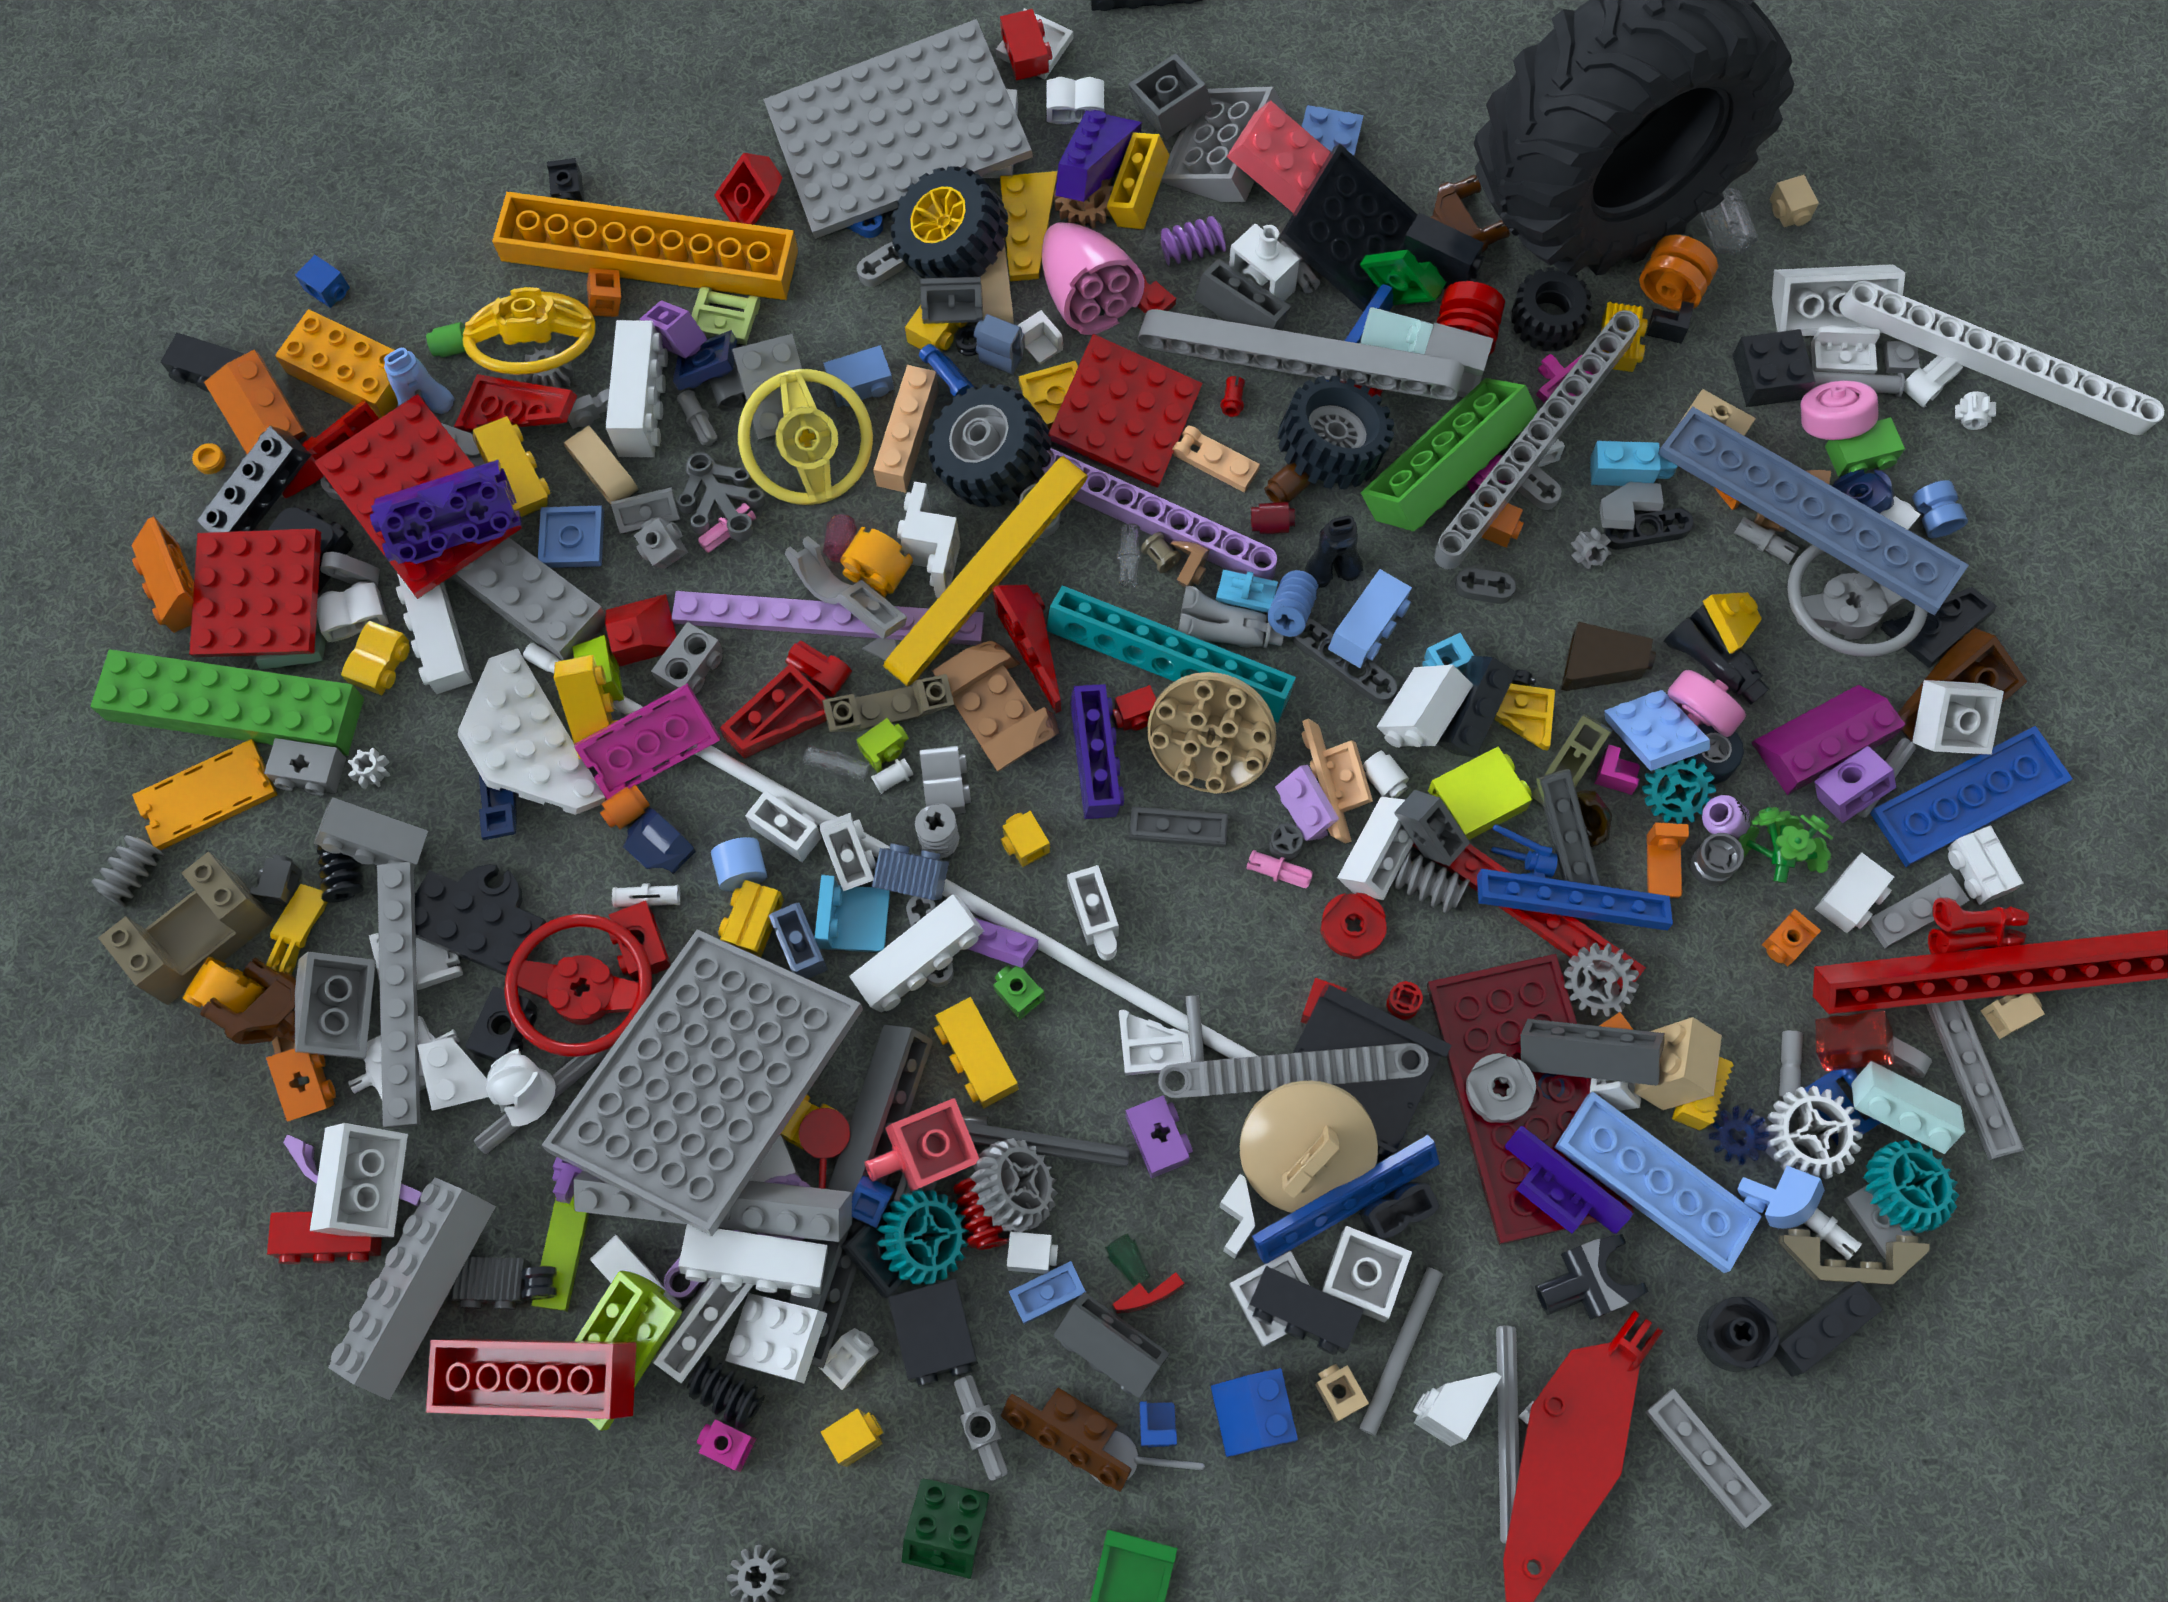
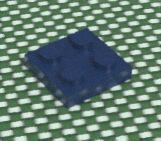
(711, 361)

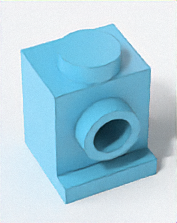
(1452, 650)

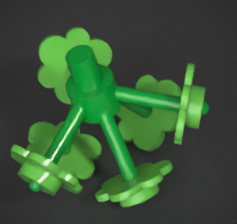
(1792, 845)

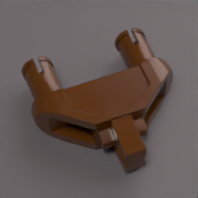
(1453, 213)
(267, 1016)

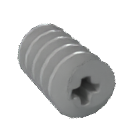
(937, 829)
(126, 869)
(1431, 883)

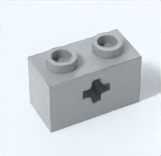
(305, 766)

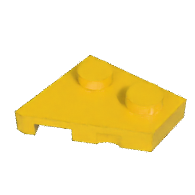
(1734, 617)
(1528, 713)

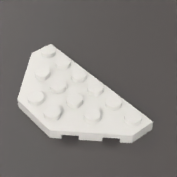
(522, 741)

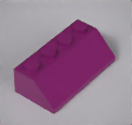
(1827, 736)

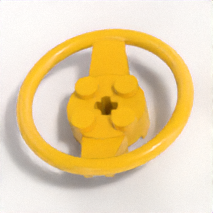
(525, 318)

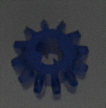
(1739, 1123)

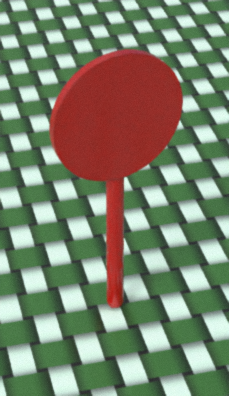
(824, 1135)

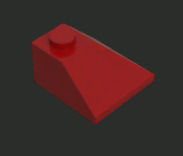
(749, 188)
(640, 630)

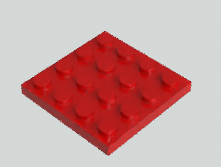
(1124, 411)
(255, 593)

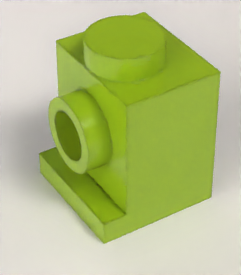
(882, 743)

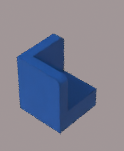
(1157, 1424)

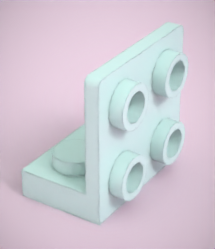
(1395, 331)

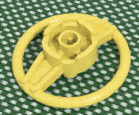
(802, 414)

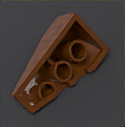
(1972, 659)

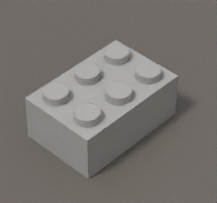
(758, 364)

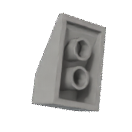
(333, 1004)

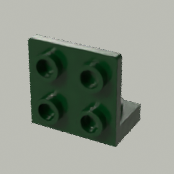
(944, 1528)

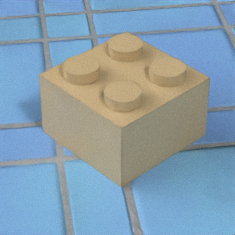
(1686, 1065)

